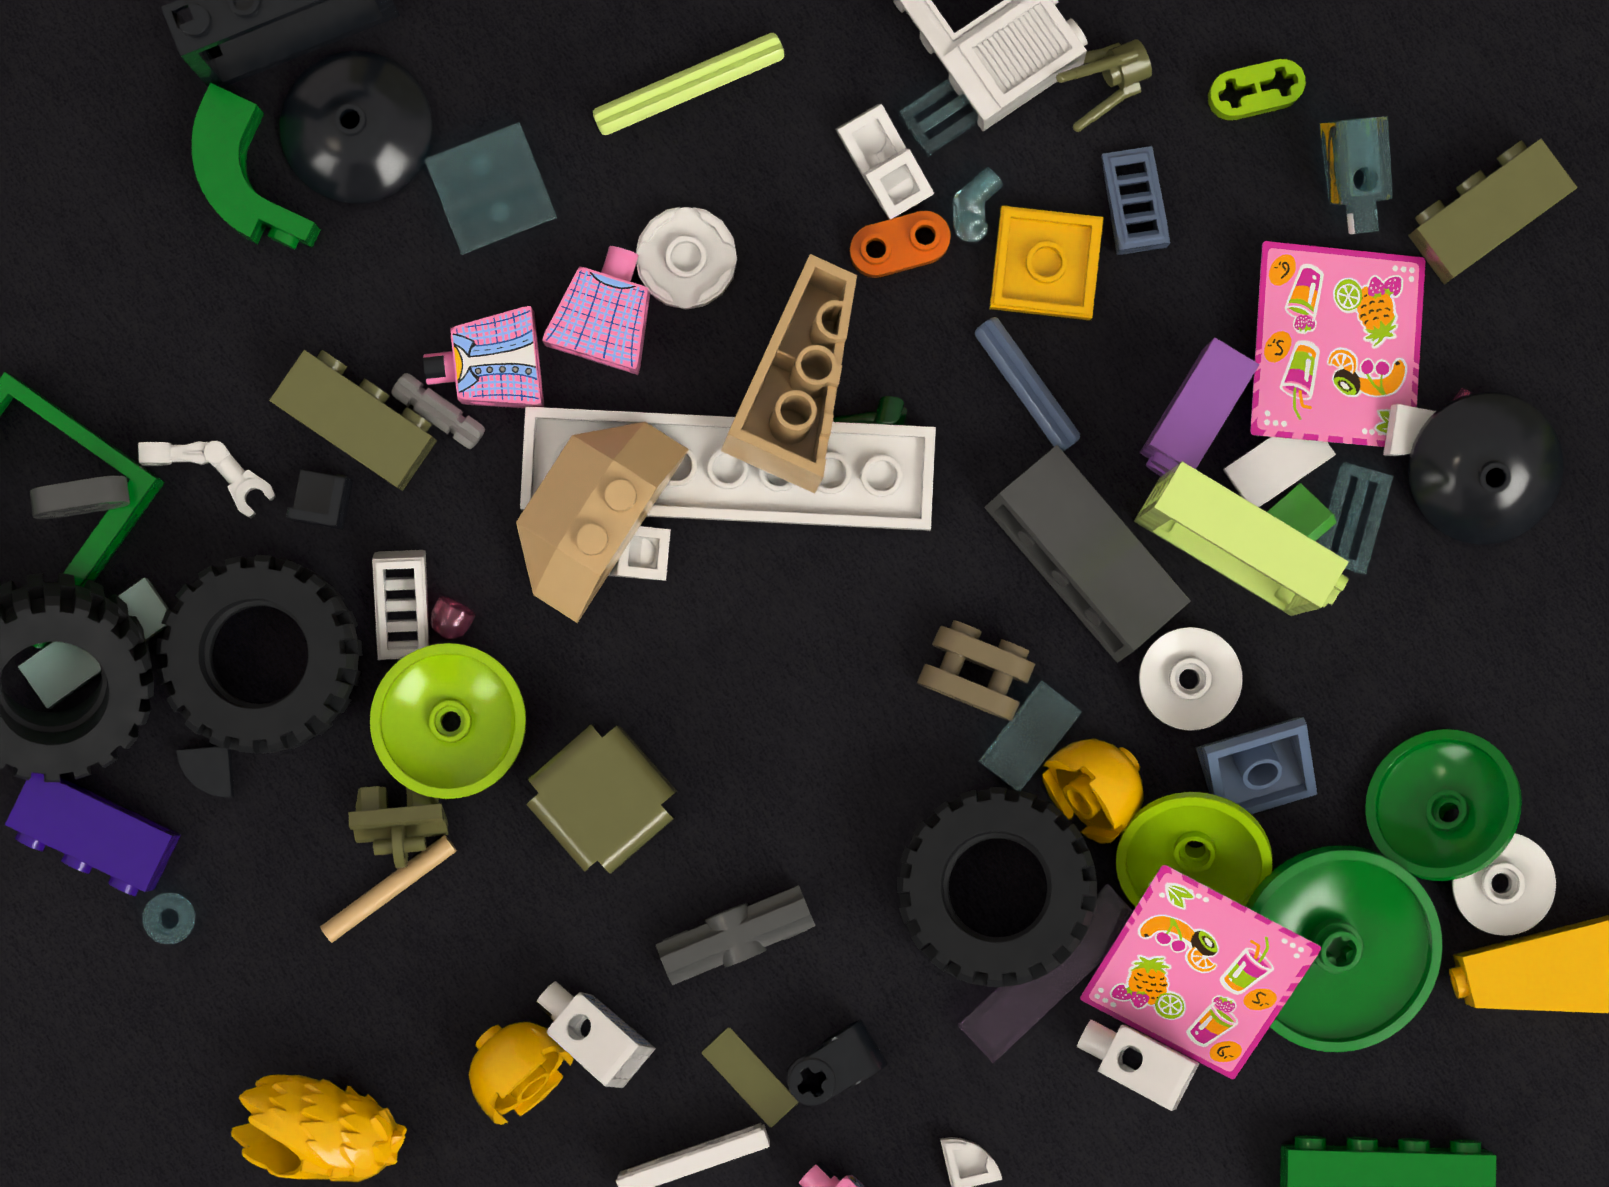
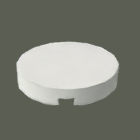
(686, 257)

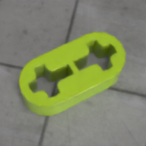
(1253, 78)

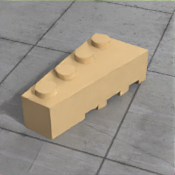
(793, 393)

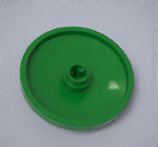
(1375, 942)

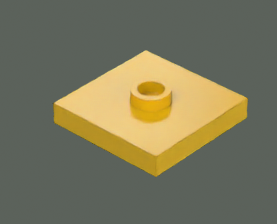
(1046, 263)

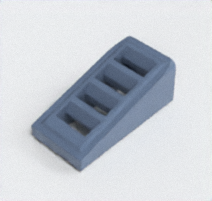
(1141, 241)

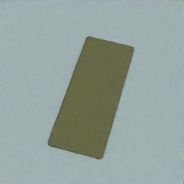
(749, 1077)

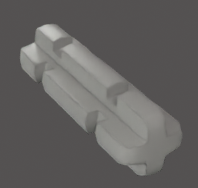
(438, 410)

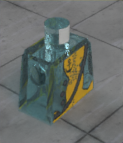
(1355, 146)

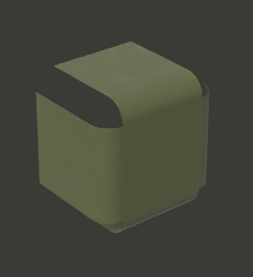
(601, 798)

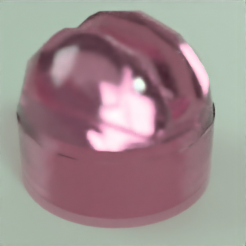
(451, 618)

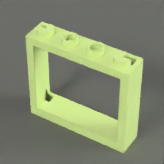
(1242, 542)

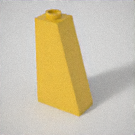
(1539, 972)

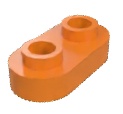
(901, 246)

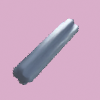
(1027, 384)

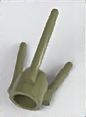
(1120, 66)

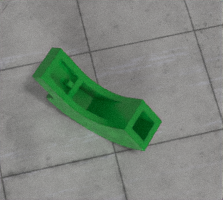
(219, 156)

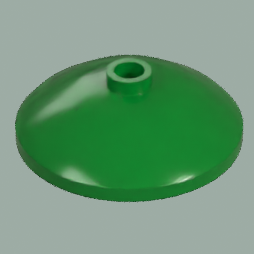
(1425, 781)

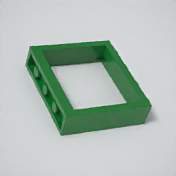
(116, 522)

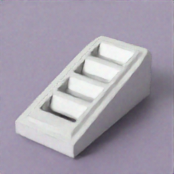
(400, 560)

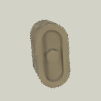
(963, 643)

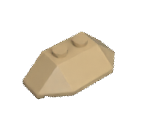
(592, 510)

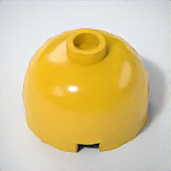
(1096, 785)
(515, 1069)

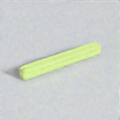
(688, 83)

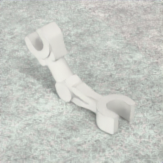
(216, 454)

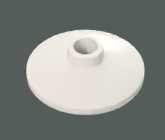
(1217, 674)
(1523, 902)

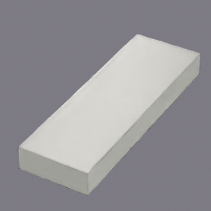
(695, 1158)

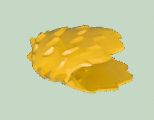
(316, 1130)

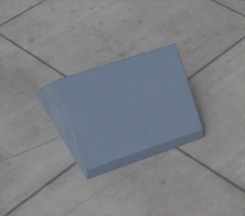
(1261, 766)

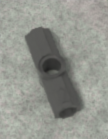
(735, 935)

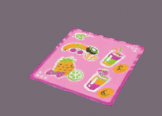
(1335, 342)
(1199, 972)

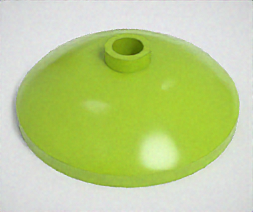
(410, 714)
(1230, 862)

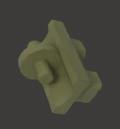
(396, 829)

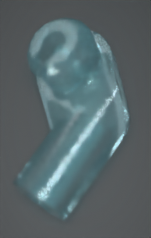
(969, 205)

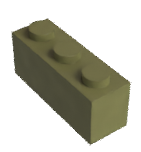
(1490, 209)
(355, 417)

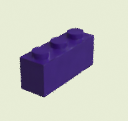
(92, 833)

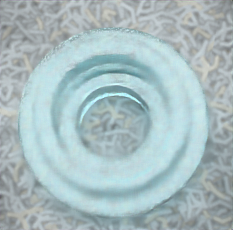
(153, 923)

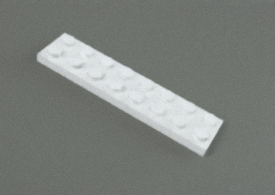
(869, 481)

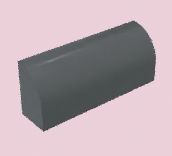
(1087, 554)

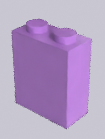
(1199, 408)

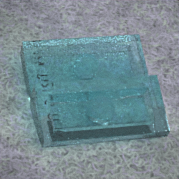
(490, 188)

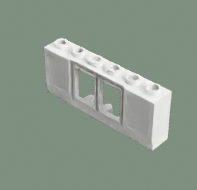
(1002, 53)

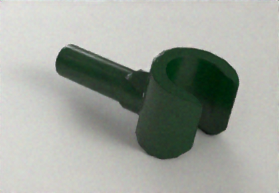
(889, 412)

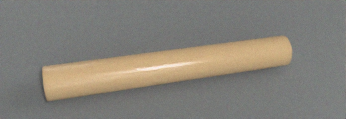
(388, 889)

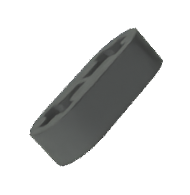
(79, 497)

